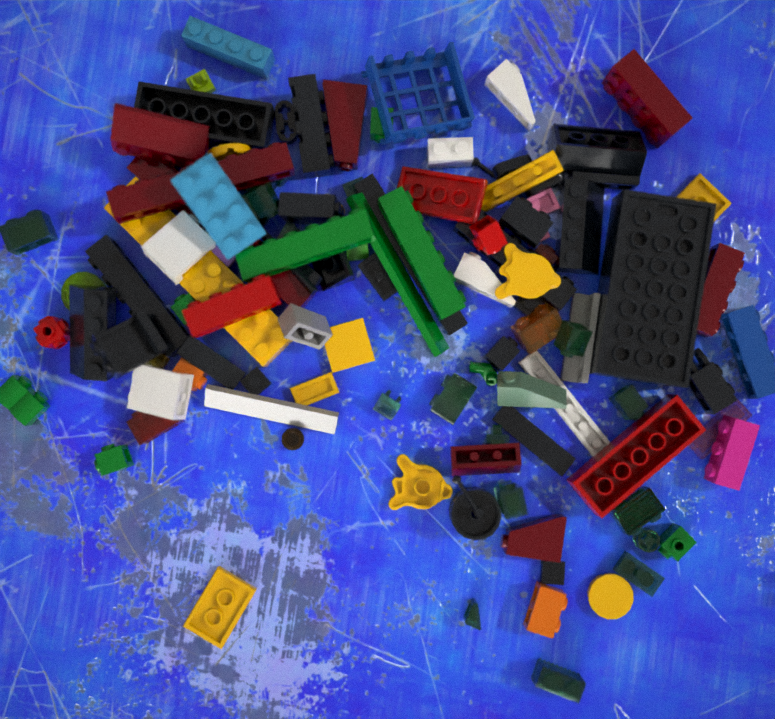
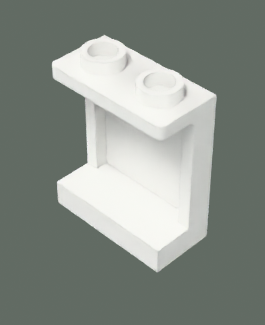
(178, 246)
(160, 392)

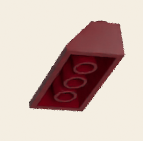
(158, 137)

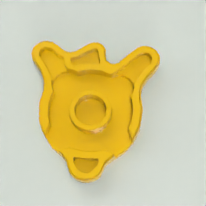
(526, 275)
(419, 486)

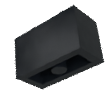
(526, 221)

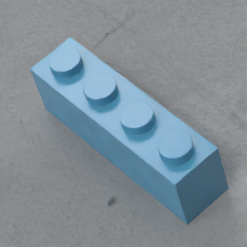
(228, 47)

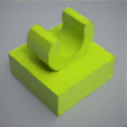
(201, 82)

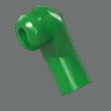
(486, 371)

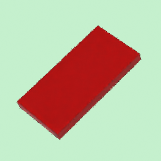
(444, 194)

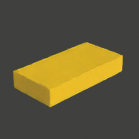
(315, 389)

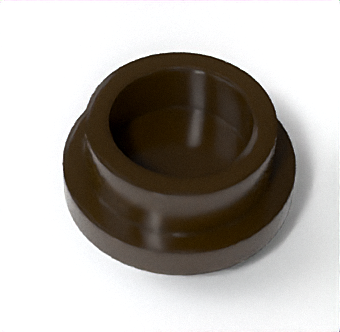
(292, 439)

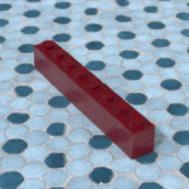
(160, 195)

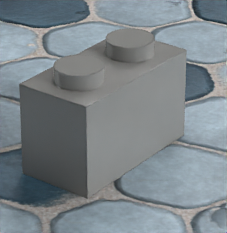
(304, 326)

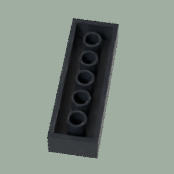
(228, 117)

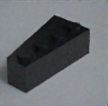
(310, 126)

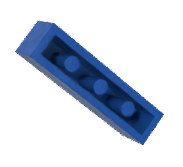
(750, 351)

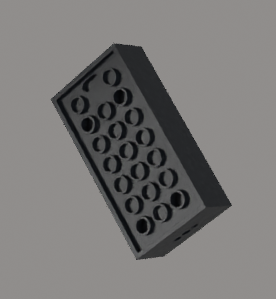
(651, 288)

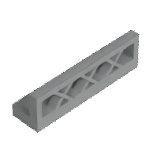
(585, 311)

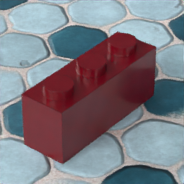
(485, 459)

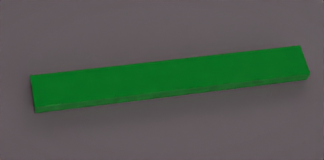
(402, 280)

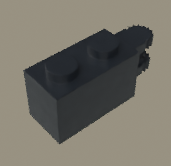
(709, 385)

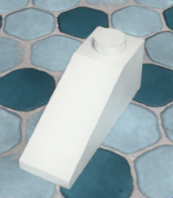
(510, 90)
(479, 277)

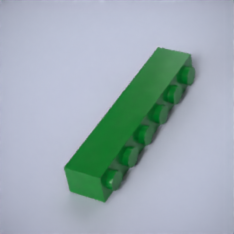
(306, 246)
(420, 253)

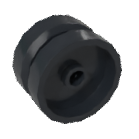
(474, 527)

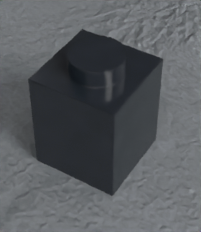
(502, 353)

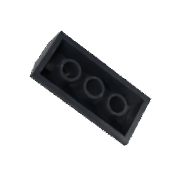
(599, 149)
(579, 227)
(90, 313)

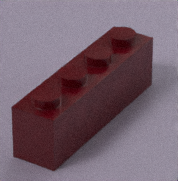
(720, 277)

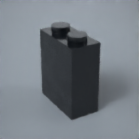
(309, 208)

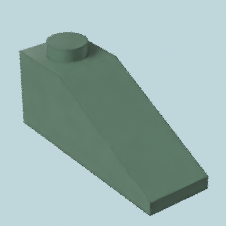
(524, 390)

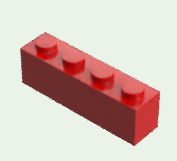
(231, 306)

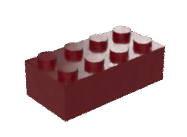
(645, 99)

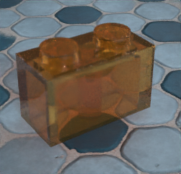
(537, 328)

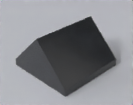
(334, 270)

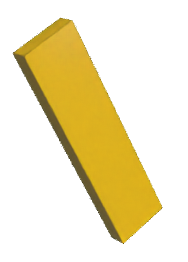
(521, 180)

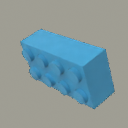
(218, 206)

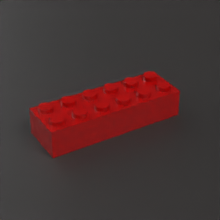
(636, 455)

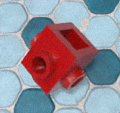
(59, 332)

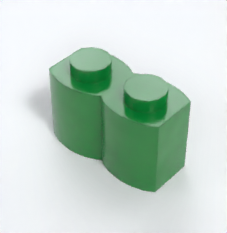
(22, 399)

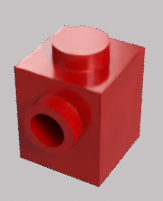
(488, 235)

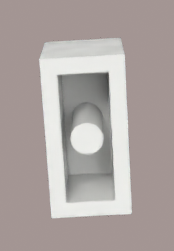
(450, 152)

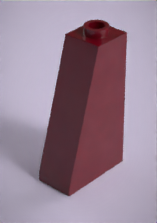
(346, 116)

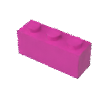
(731, 452)

